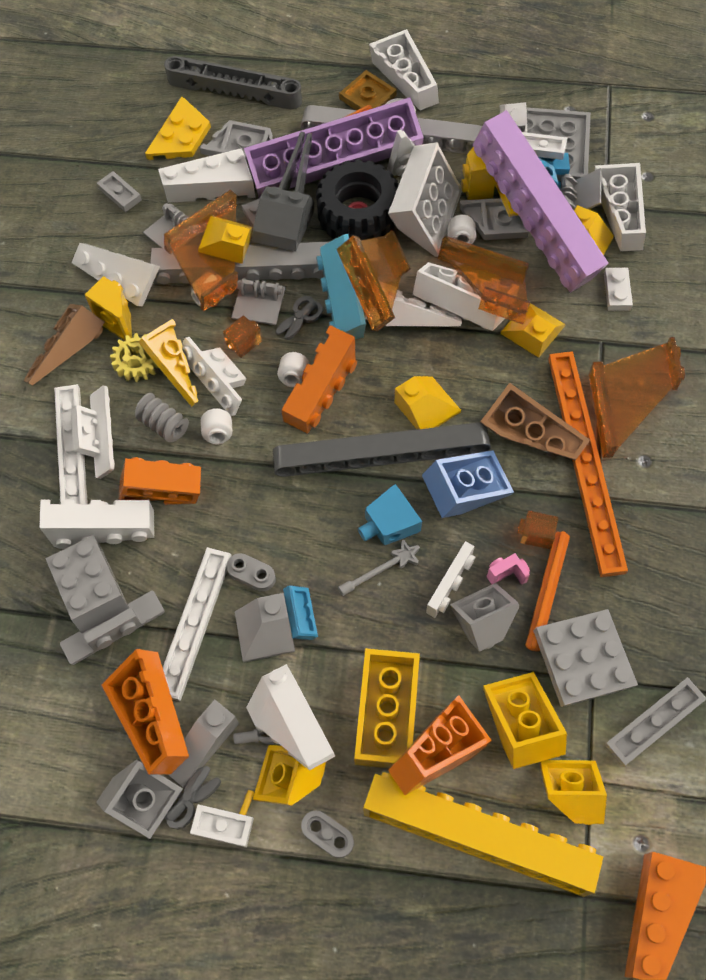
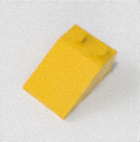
(525, 720)

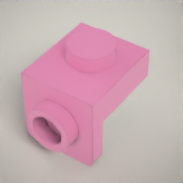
(502, 568)

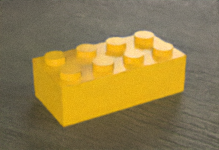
(386, 707)

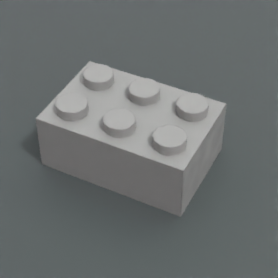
(87, 584)

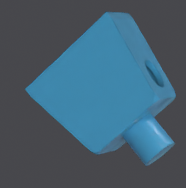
(390, 518)

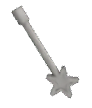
(403, 555)

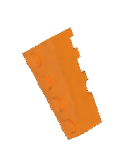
(442, 746)
(662, 914)

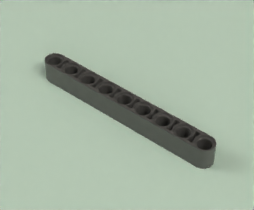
(380, 449)

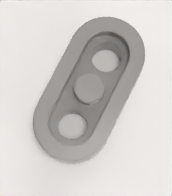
(249, 572)
(328, 833)

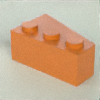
(160, 481)

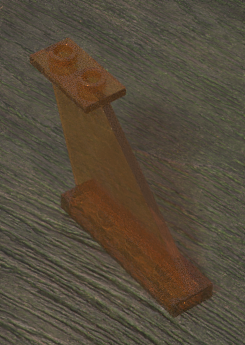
(375, 274)
(207, 275)
(492, 276)
(631, 389)

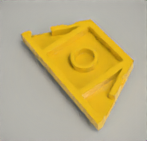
(180, 133)

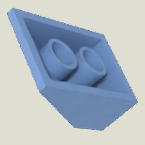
(466, 482)

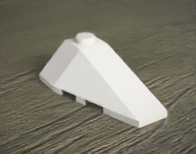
(415, 313)
(286, 717)

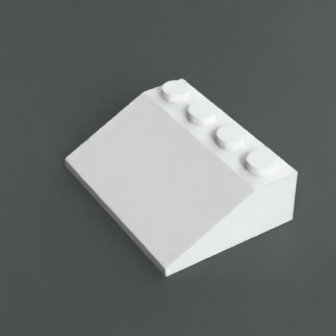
(426, 197)

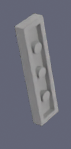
(655, 722)

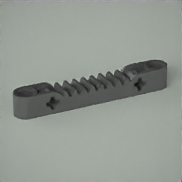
(284, 91)

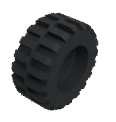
(353, 181)

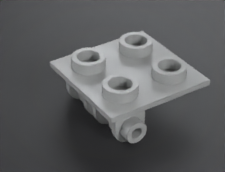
(583, 191)
(171, 218)
(258, 301)

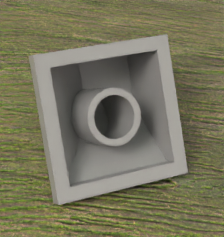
(486, 615)
(264, 628)
(139, 798)

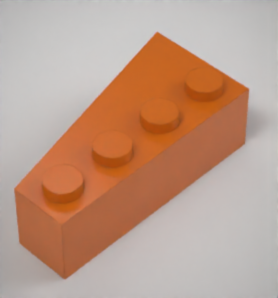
(321, 380)
(147, 711)

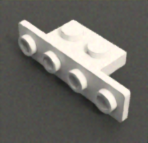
(216, 373)
(93, 431)

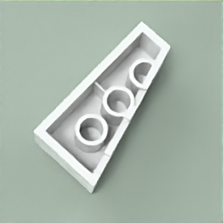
(405, 68)
(208, 178)
(624, 204)
(452, 294)
(73, 522)

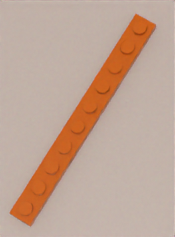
(588, 468)

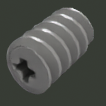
(161, 418)

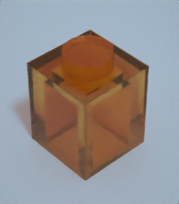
(242, 336)
(538, 529)

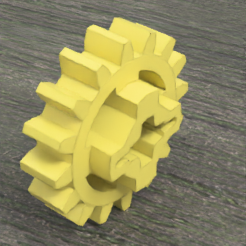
(134, 357)

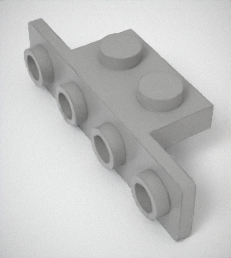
(103, 635)

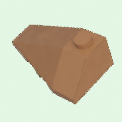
(74, 331)
(529, 423)

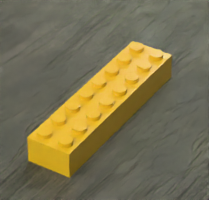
(485, 836)

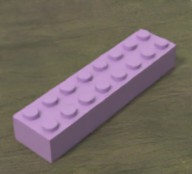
(354, 137)
(538, 202)

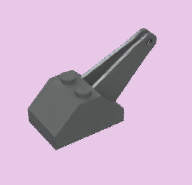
(286, 214)

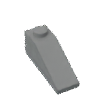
(204, 740)

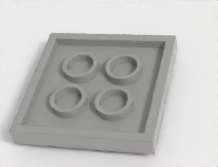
(584, 658)

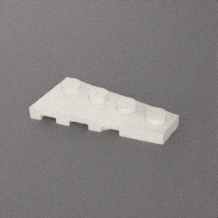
(132, 274)

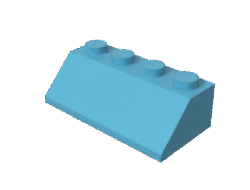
(342, 299)

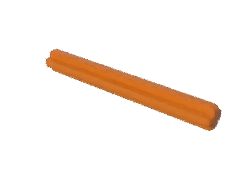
(548, 587)

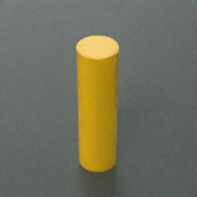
(246, 803)

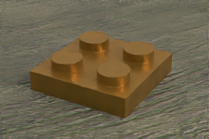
(367, 90)

